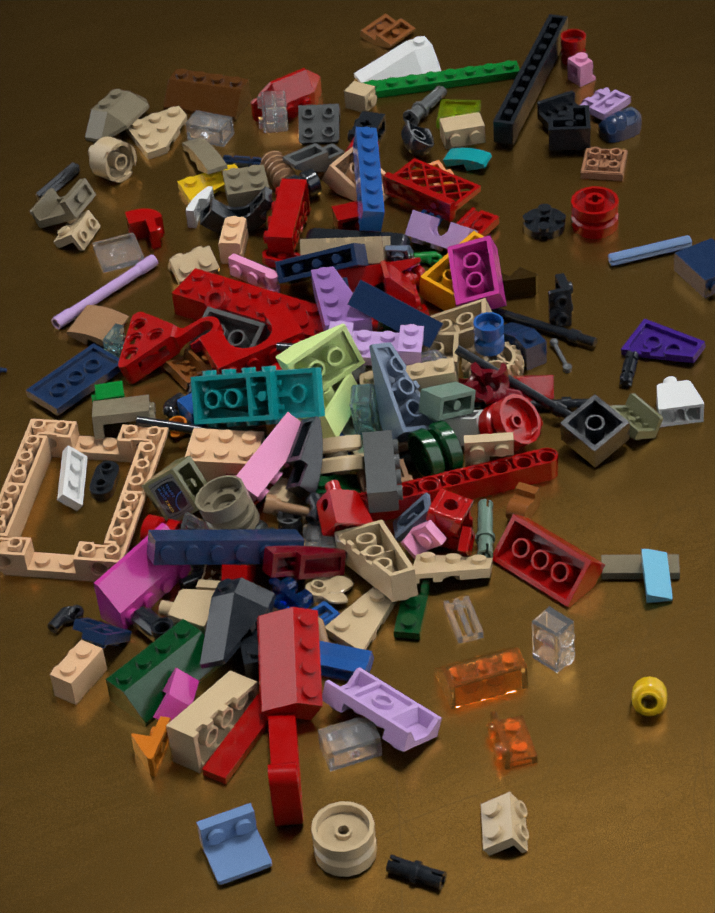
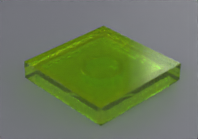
(457, 107)

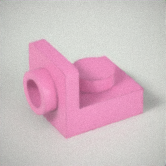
(423, 538)

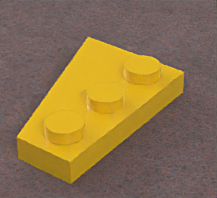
(193, 185)

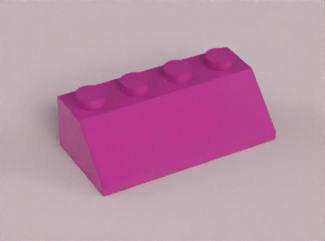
(135, 584)

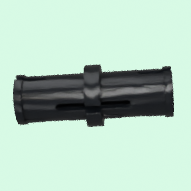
(416, 872)

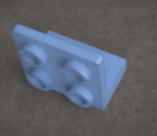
(233, 844)

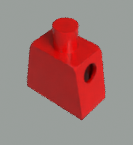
(340, 509)

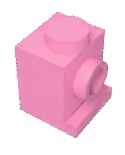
(580, 69)

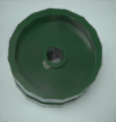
(435, 449)

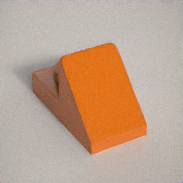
(152, 748)

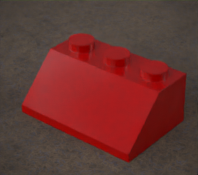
(399, 285)

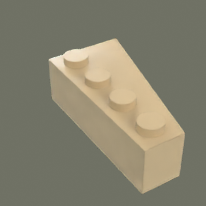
(378, 559)

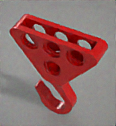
(153, 335)

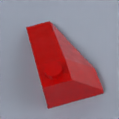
(373, 274)

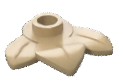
(330, 589)

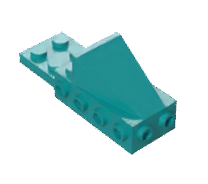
(256, 395)

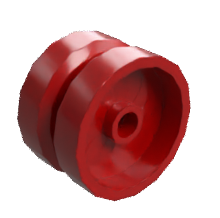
(594, 212)
(513, 415)

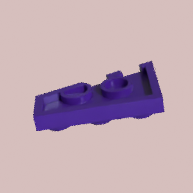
(663, 343)

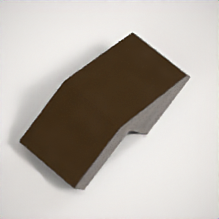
(520, 283)

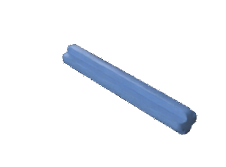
(649, 250)

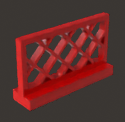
(427, 197)

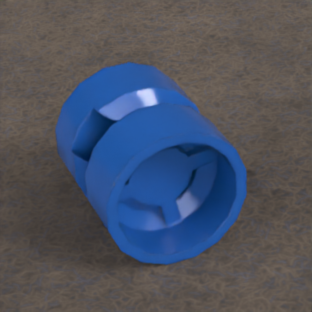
(489, 334)

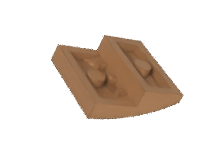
(95, 324)

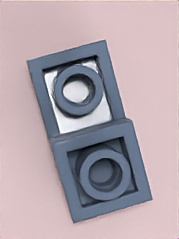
(398, 252)

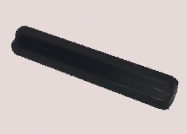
(59, 180)

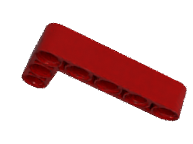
(285, 770)

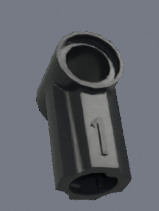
(150, 623)

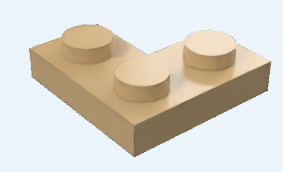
(481, 446)

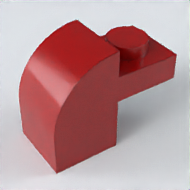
(145, 224)

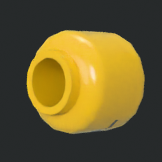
(649, 696)

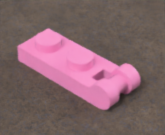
(253, 273)

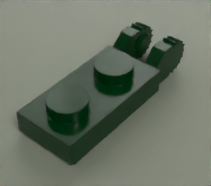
(412, 615)

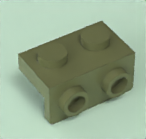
(642, 418)

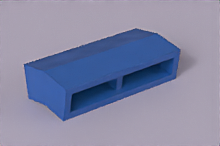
(342, 661)

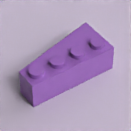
(332, 300)

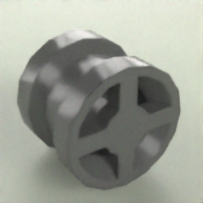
(289, 521)

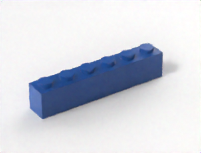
(368, 179)

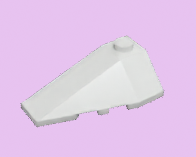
(410, 57)

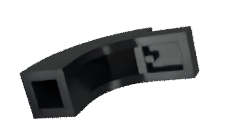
(255, 212)

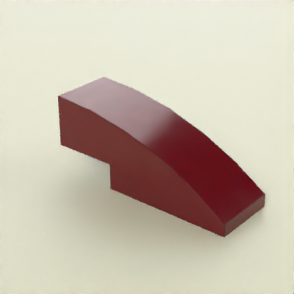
(303, 561)

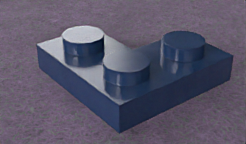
(101, 633)

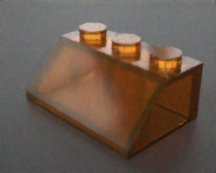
(483, 677)

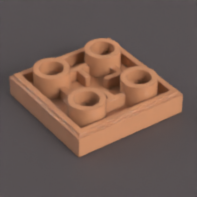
(604, 164)

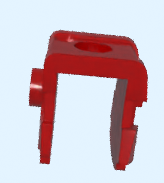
(449, 514)

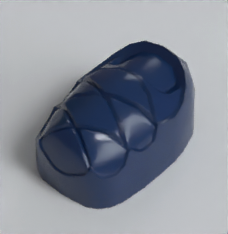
(620, 125)

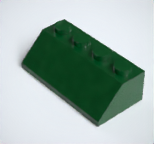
(140, 681)

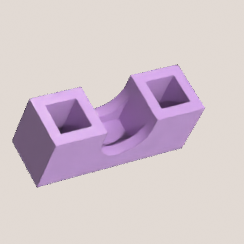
(424, 228)

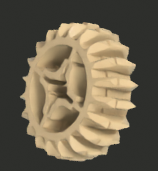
(510, 356)

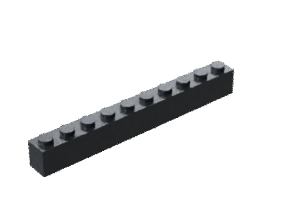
(529, 81)

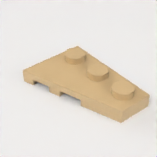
(461, 567)
(361, 620)

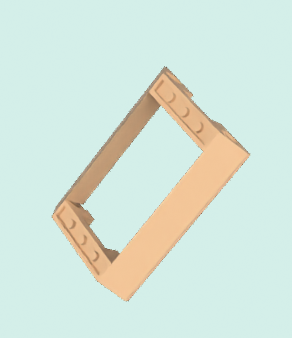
(48, 440)

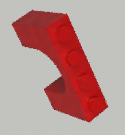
(226, 356)

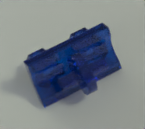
(286, 594)

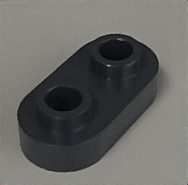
(104, 481)

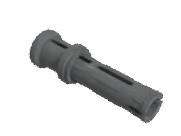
(420, 109)

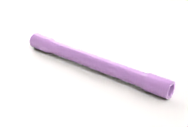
(71, 313)

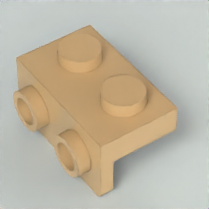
(78, 231)
(198, 258)
(504, 824)

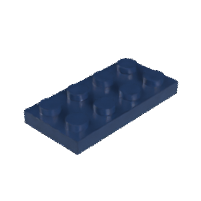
(74, 379)

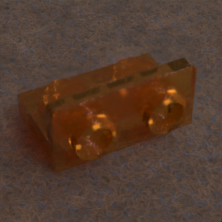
(512, 741)

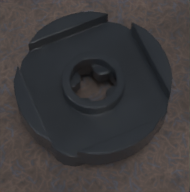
(544, 222)

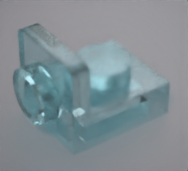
(115, 340)

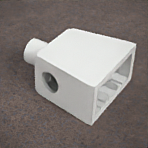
(678, 402)

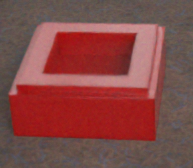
(466, 541)

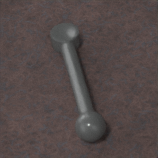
(567, 368)

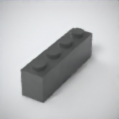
(381, 460)

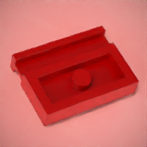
(480, 221)

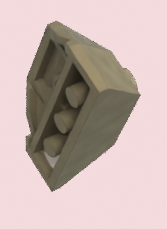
(114, 114)

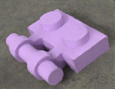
(606, 103)

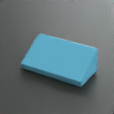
(656, 576)

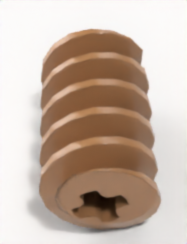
(276, 168)

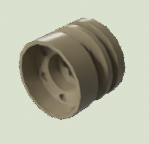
(227, 504)

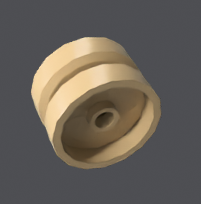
(337, 458)
(344, 838)

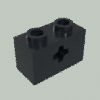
(371, 120)

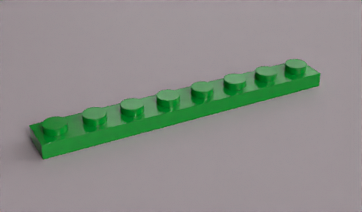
(448, 78)

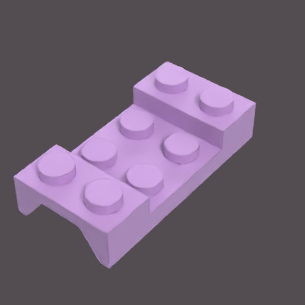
(406, 343)
(402, 718)

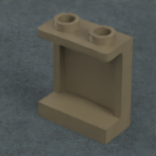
(55, 209)
(120, 411)

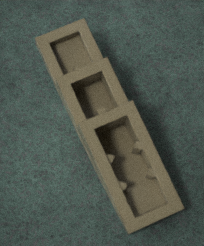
(204, 155)

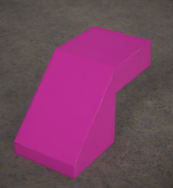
(179, 694)

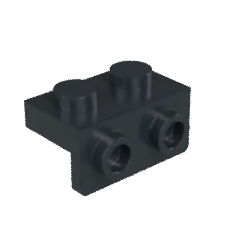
(555, 107)
(560, 302)

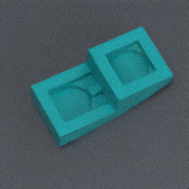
(470, 157)

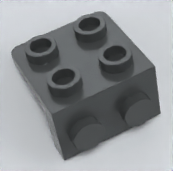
(319, 123)

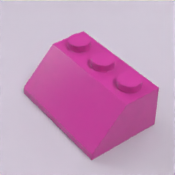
(476, 272)

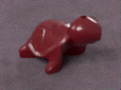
(490, 383)

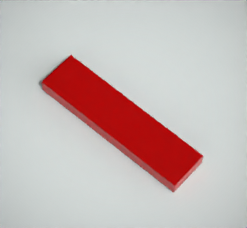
(237, 744)

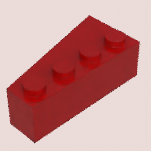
(287, 216)

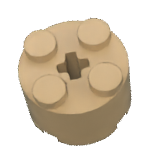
(112, 159)

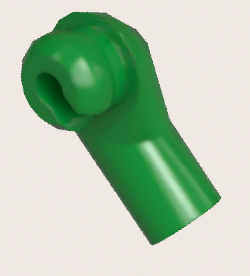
(428, 257)

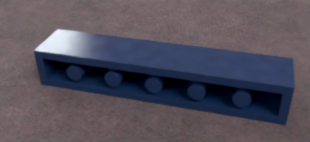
(216, 546)

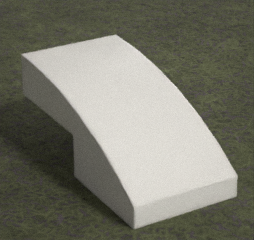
(196, 205)

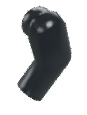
(170, 406)
(312, 517)
(65, 616)

